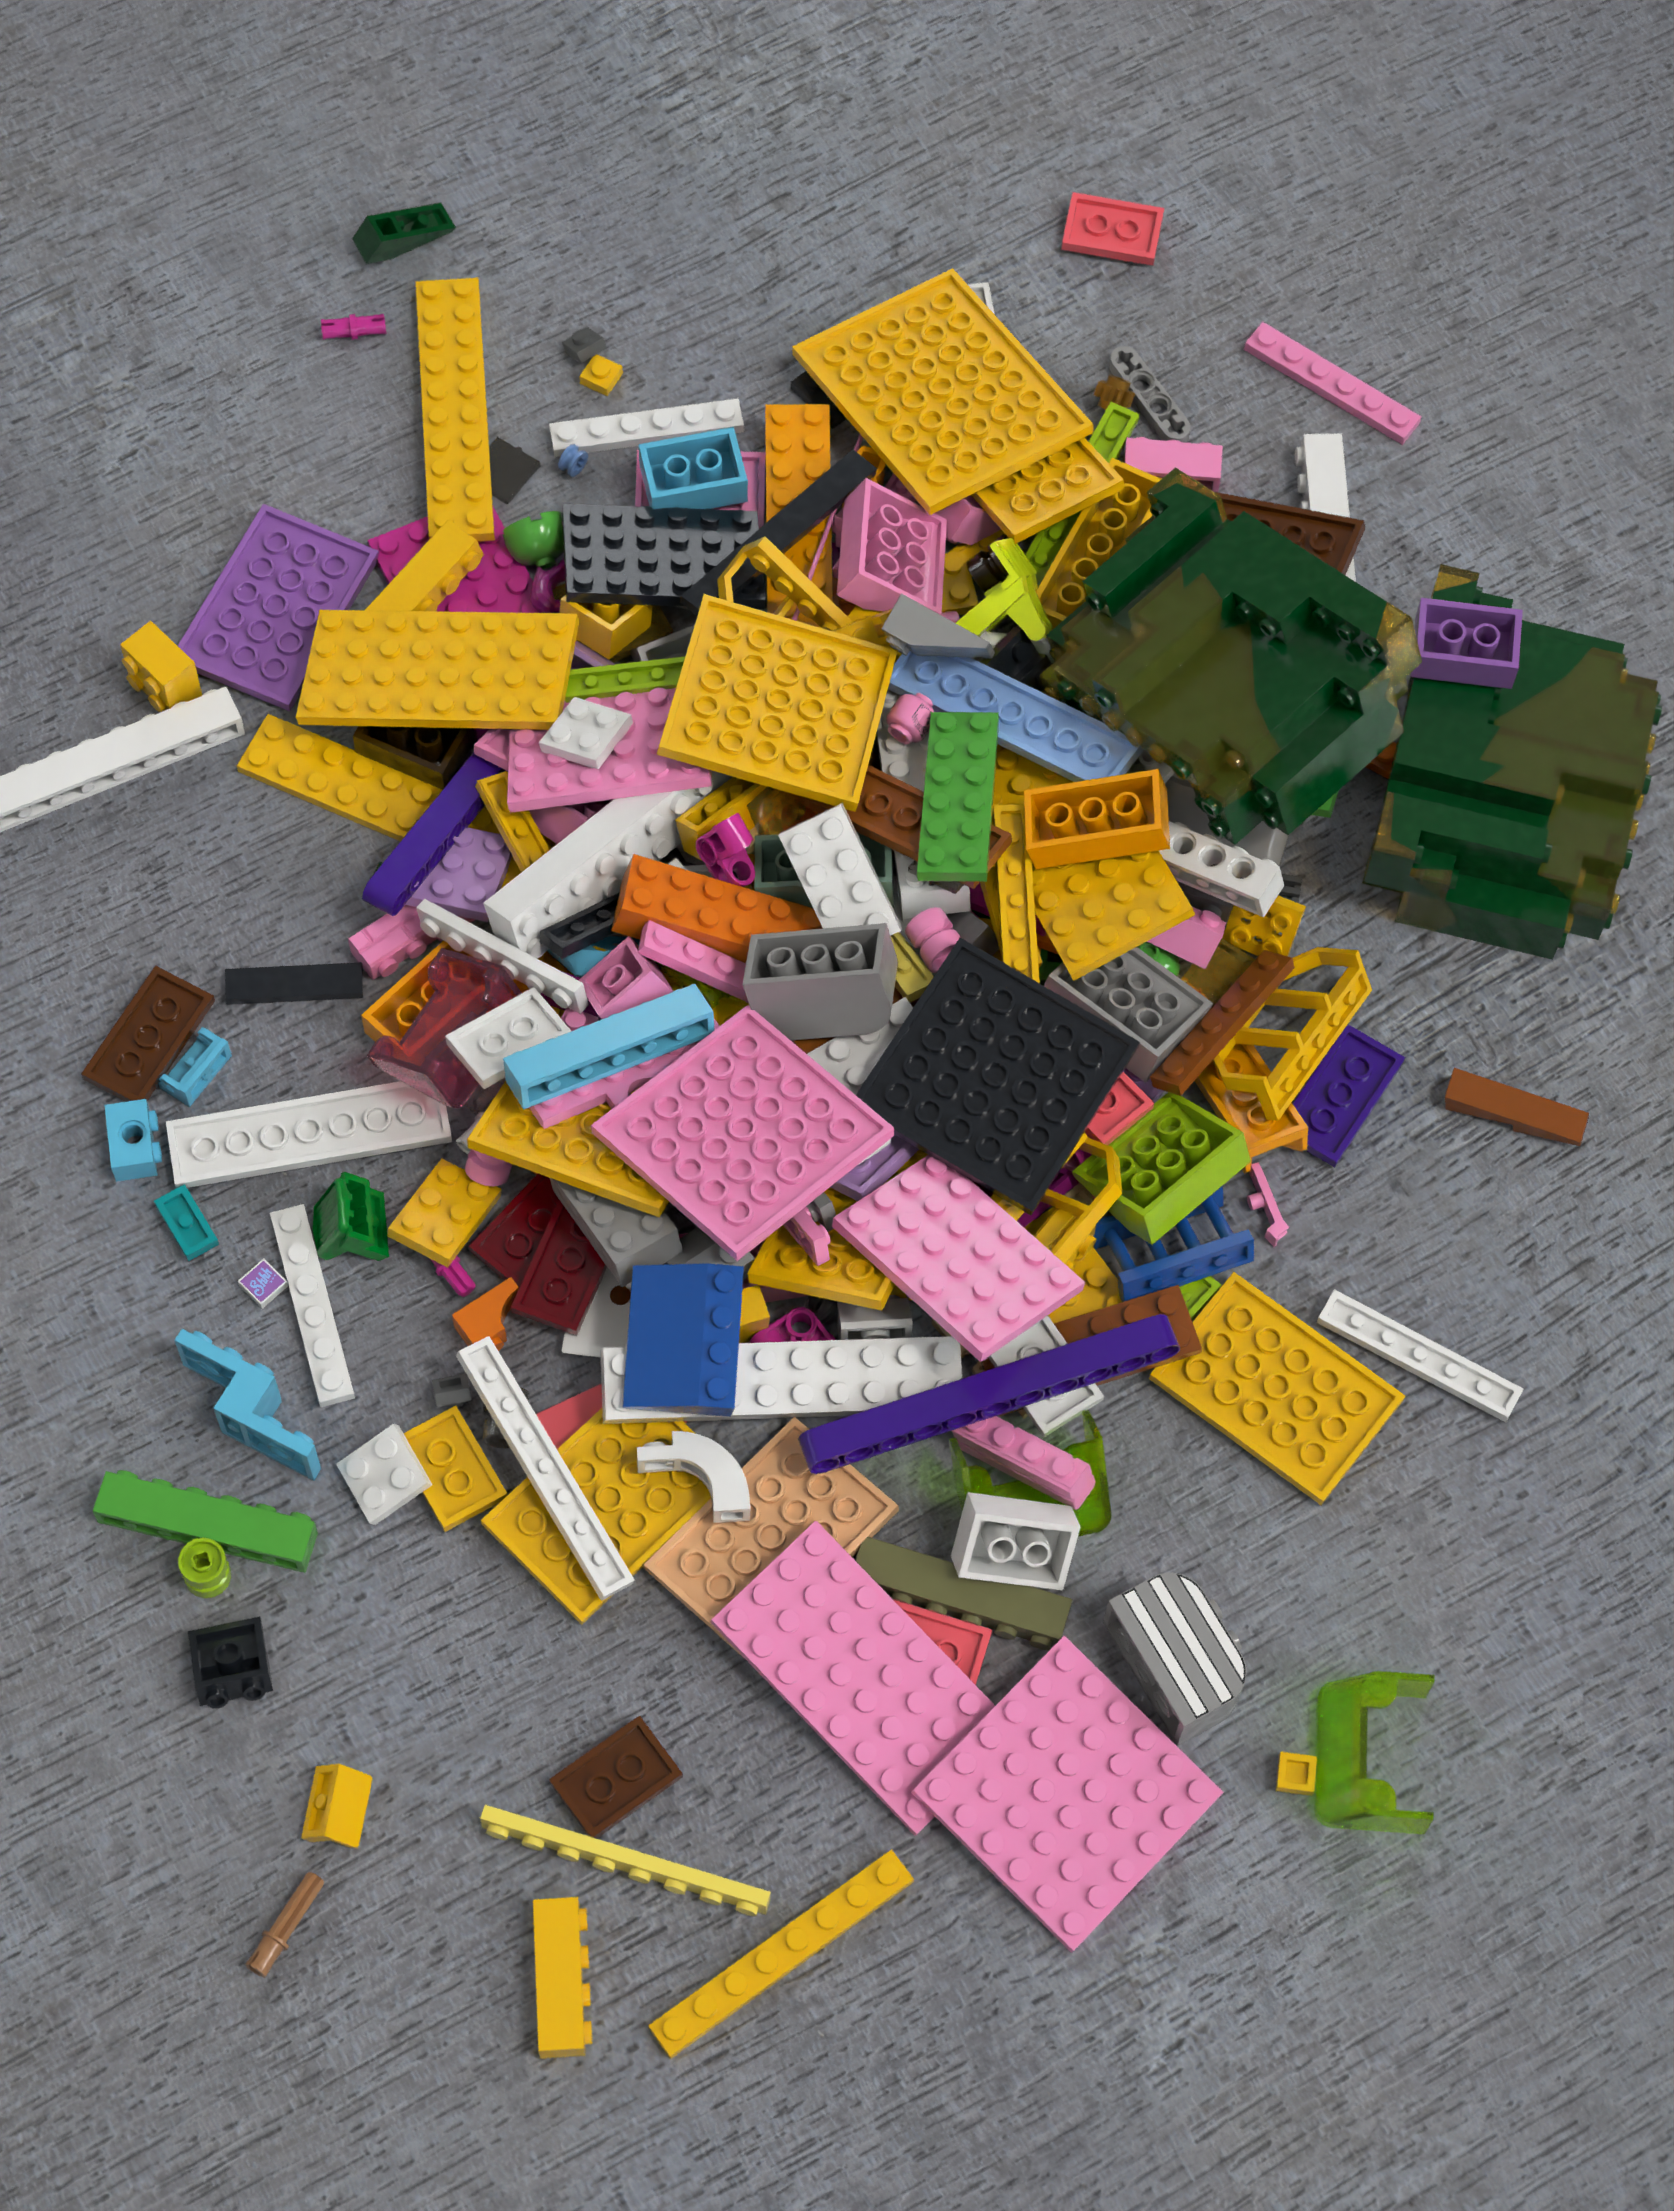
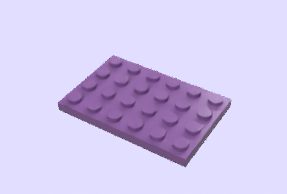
(267, 603)

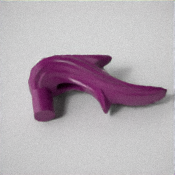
(542, 588)

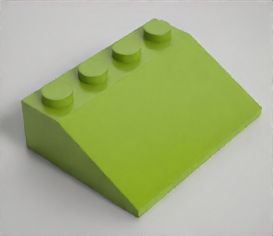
(1167, 1165)

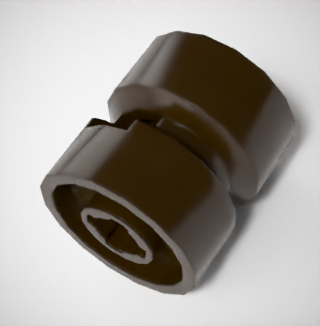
(987, 568)

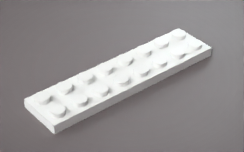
(304, 1133)

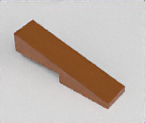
(1523, 1110)

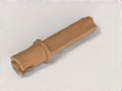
(275, 1940)

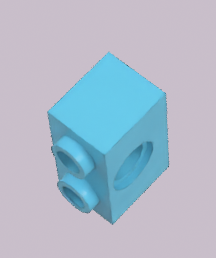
(124, 1122)

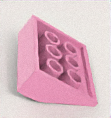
(890, 550)

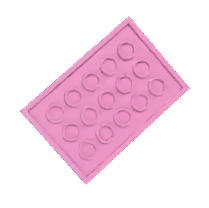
(630, 770)
(958, 1255)

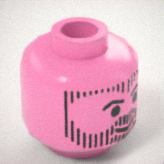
(910, 718)

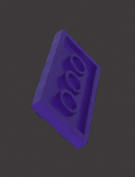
(1345, 1092)

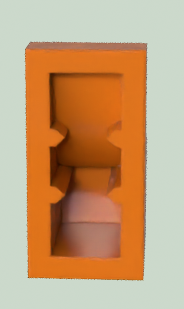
(486, 1315)

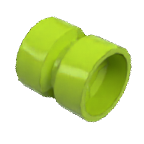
(204, 1567)

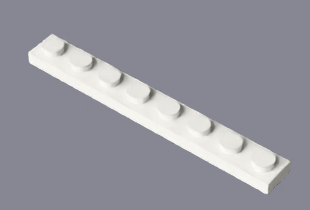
(545, 1468)

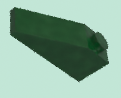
(400, 231)

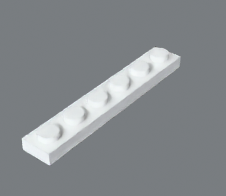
(645, 426)
(519, 965)
(312, 1305)
(1420, 1355)

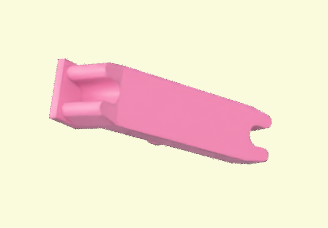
(1265, 1199)

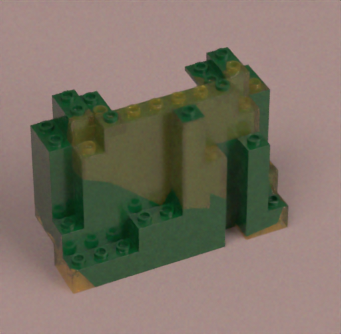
(1235, 661)
(1519, 799)

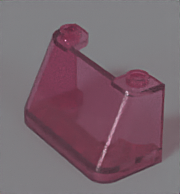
(422, 1059)

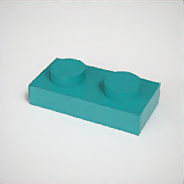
(186, 1222)

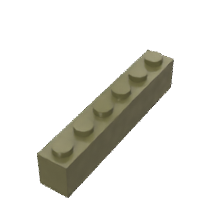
(936, 1587)

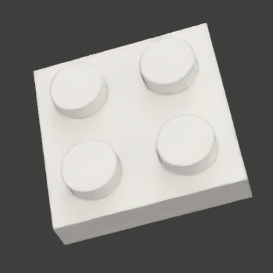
(586, 733)
(384, 1474)

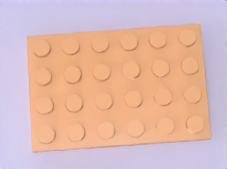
(714, 1562)

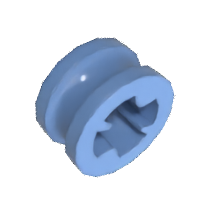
(573, 460)

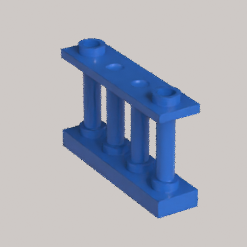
(1183, 1267)

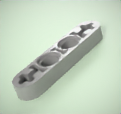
(1154, 394)

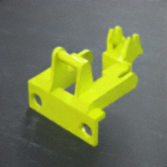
(1011, 597)

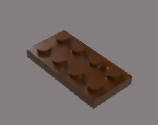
(148, 1036)

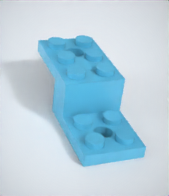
(248, 1403)

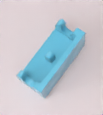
(196, 1067)

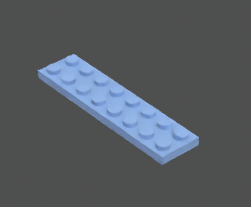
(1028, 719)

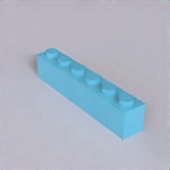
(608, 1046)

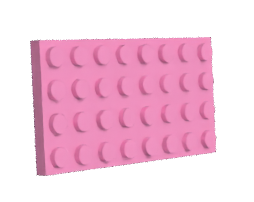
(854, 1668)

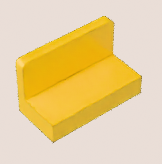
(337, 1805)

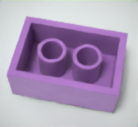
(1468, 643)

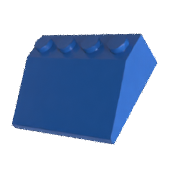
(683, 1338)

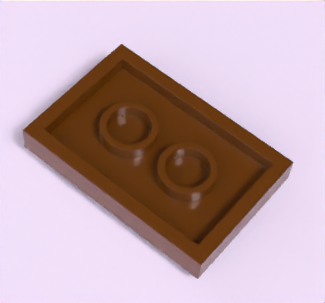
(616, 1778)

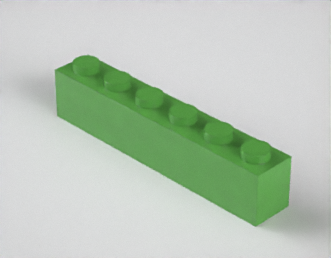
(190, 1514)

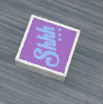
(263, 1283)

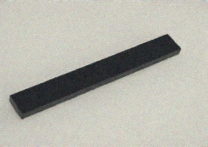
(789, 524)

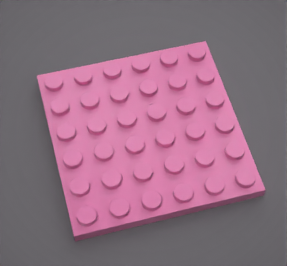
(742, 1132)
(1067, 1793)

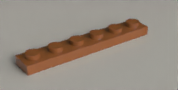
(1222, 1022)

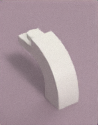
(707, 1462)

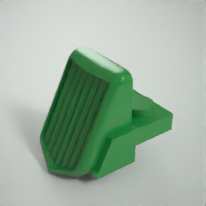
(350, 1220)

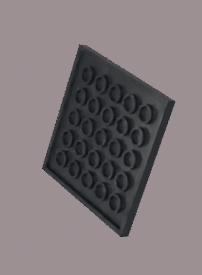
(996, 1075)

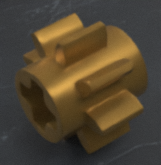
(1114, 391)

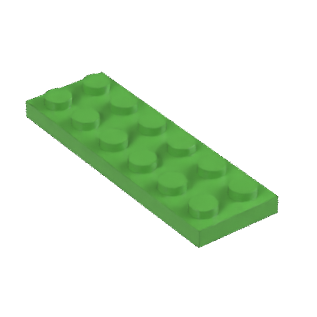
(958, 796)

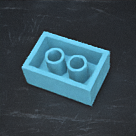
(694, 471)

